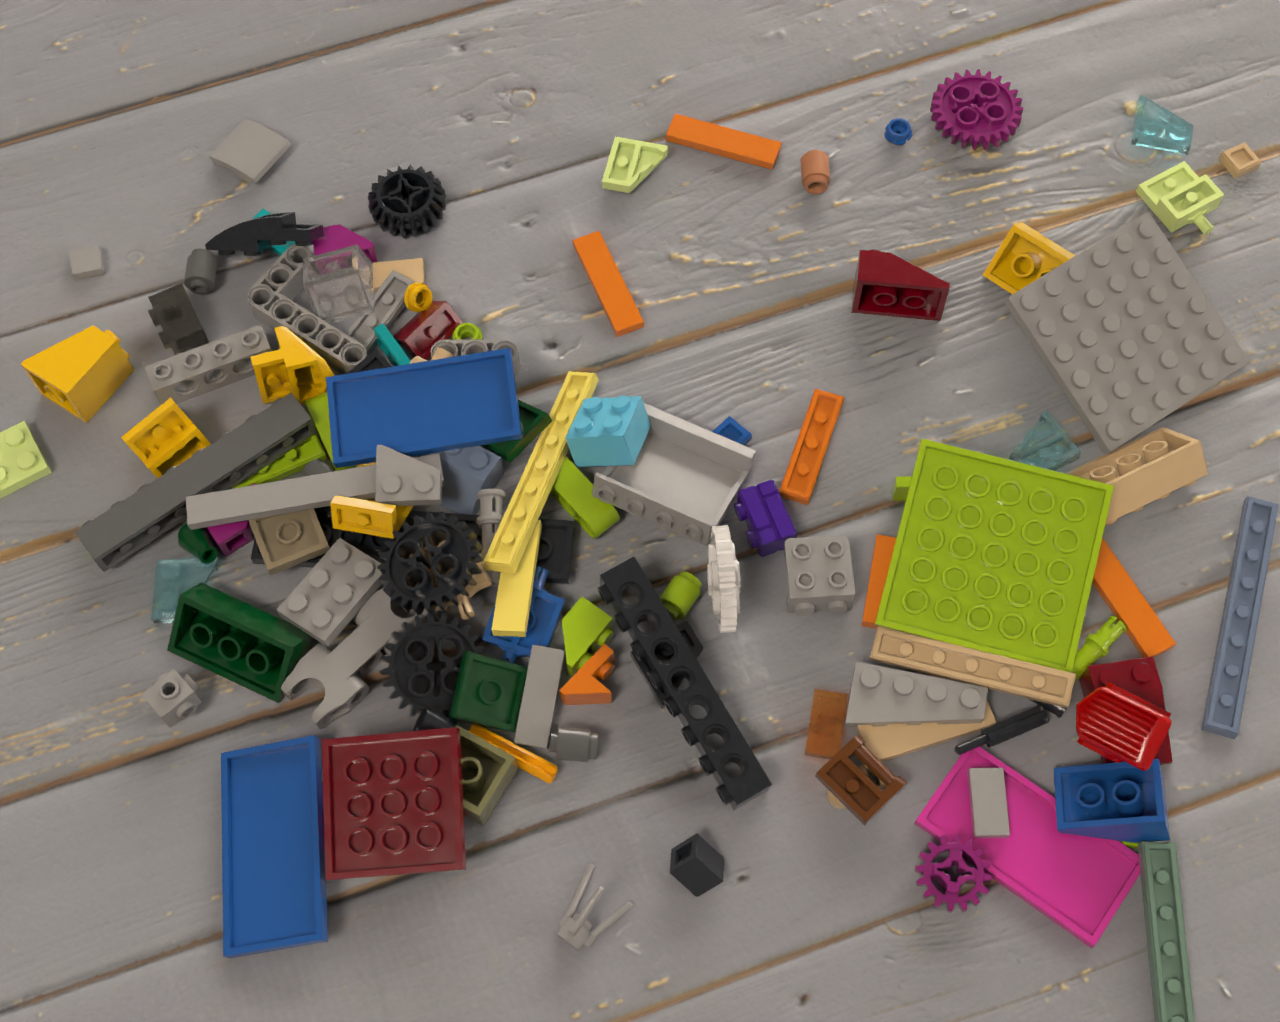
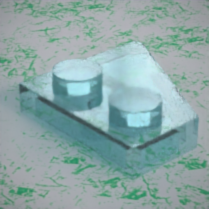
(1160, 128)
(1046, 446)
(174, 578)

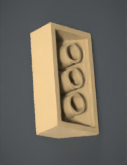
(1146, 470)

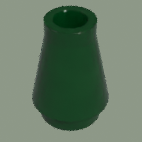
(197, 543)

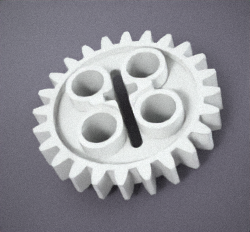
(723, 579)

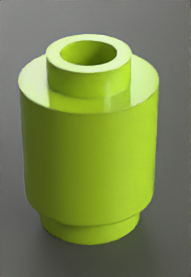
(681, 595)

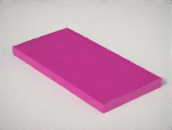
(1059, 874)

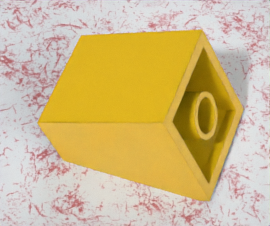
(80, 371)

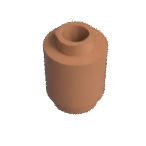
(815, 171)

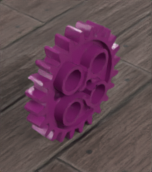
(976, 109)

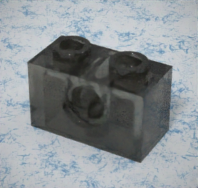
(175, 306)

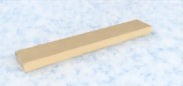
(973, 667)

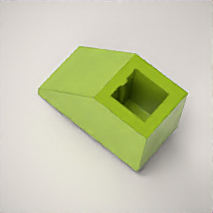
(584, 632)

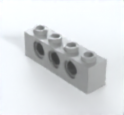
(207, 366)

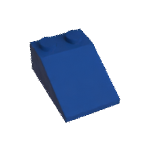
(1112, 802)

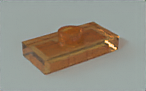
(825, 724)

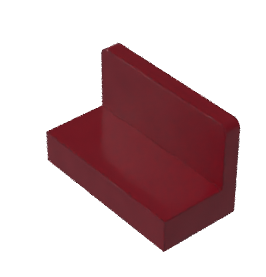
(427, 328)

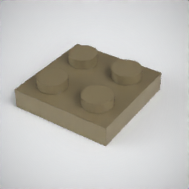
(289, 539)

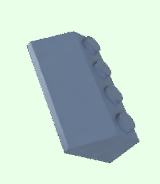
(465, 474)

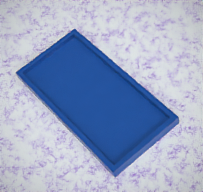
(424, 407)
(273, 847)

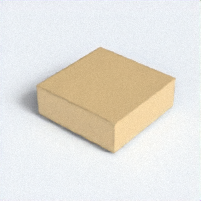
(1239, 160)

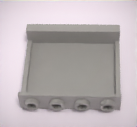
(680, 477)

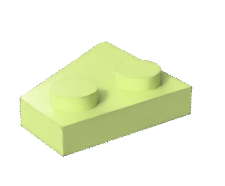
(631, 163)

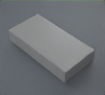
(988, 803)

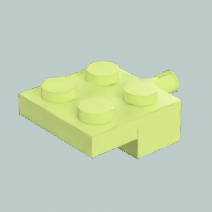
(1181, 197)

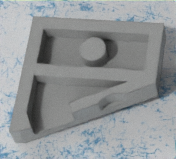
(405, 480)

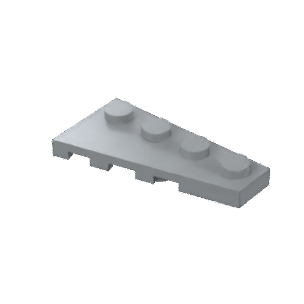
(903, 697)

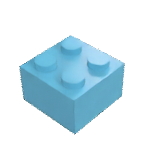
(608, 431)

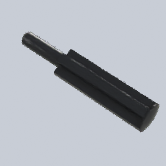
(1006, 729)

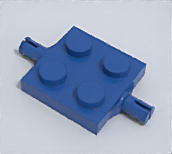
(542, 622)

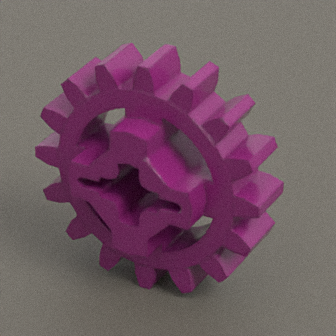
(954, 858)

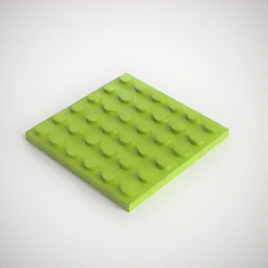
(995, 555)

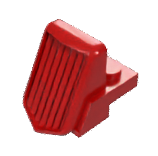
(1121, 726)

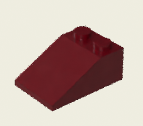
(896, 288)
(1137, 677)

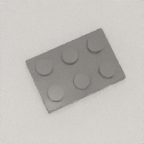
(332, 592)

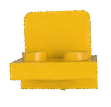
(290, 370)
(165, 438)

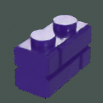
(765, 517)

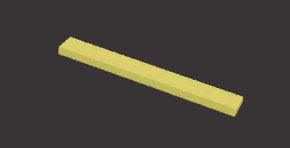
(538, 476)

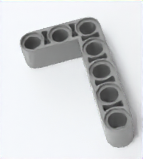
(280, 305)

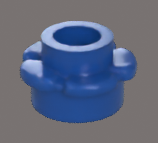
(898, 126)

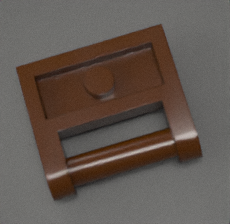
(853, 786)

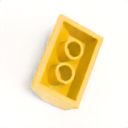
(1024, 258)

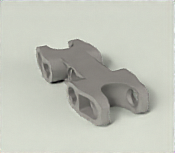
(343, 669)

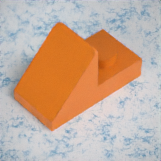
(584, 685)

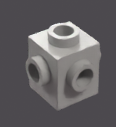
(173, 697)

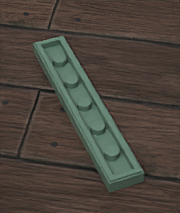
(1165, 932)

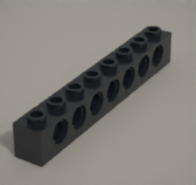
(631, 579)

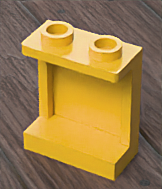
(367, 515)

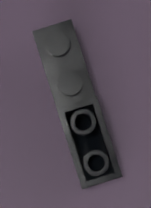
(264, 232)

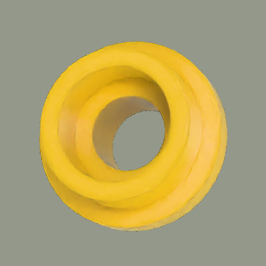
(423, 299)

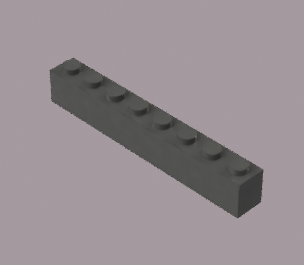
(216, 468)

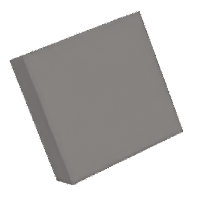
(86, 262)

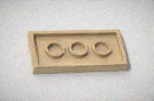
(899, 739)

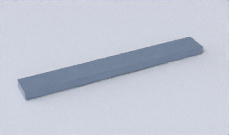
(1240, 618)

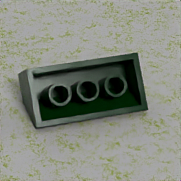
(236, 640)

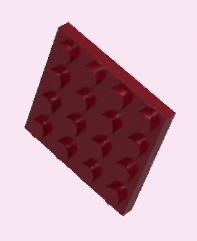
(393, 804)

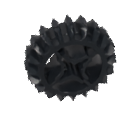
(389, 204)

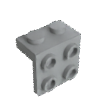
(819, 575)

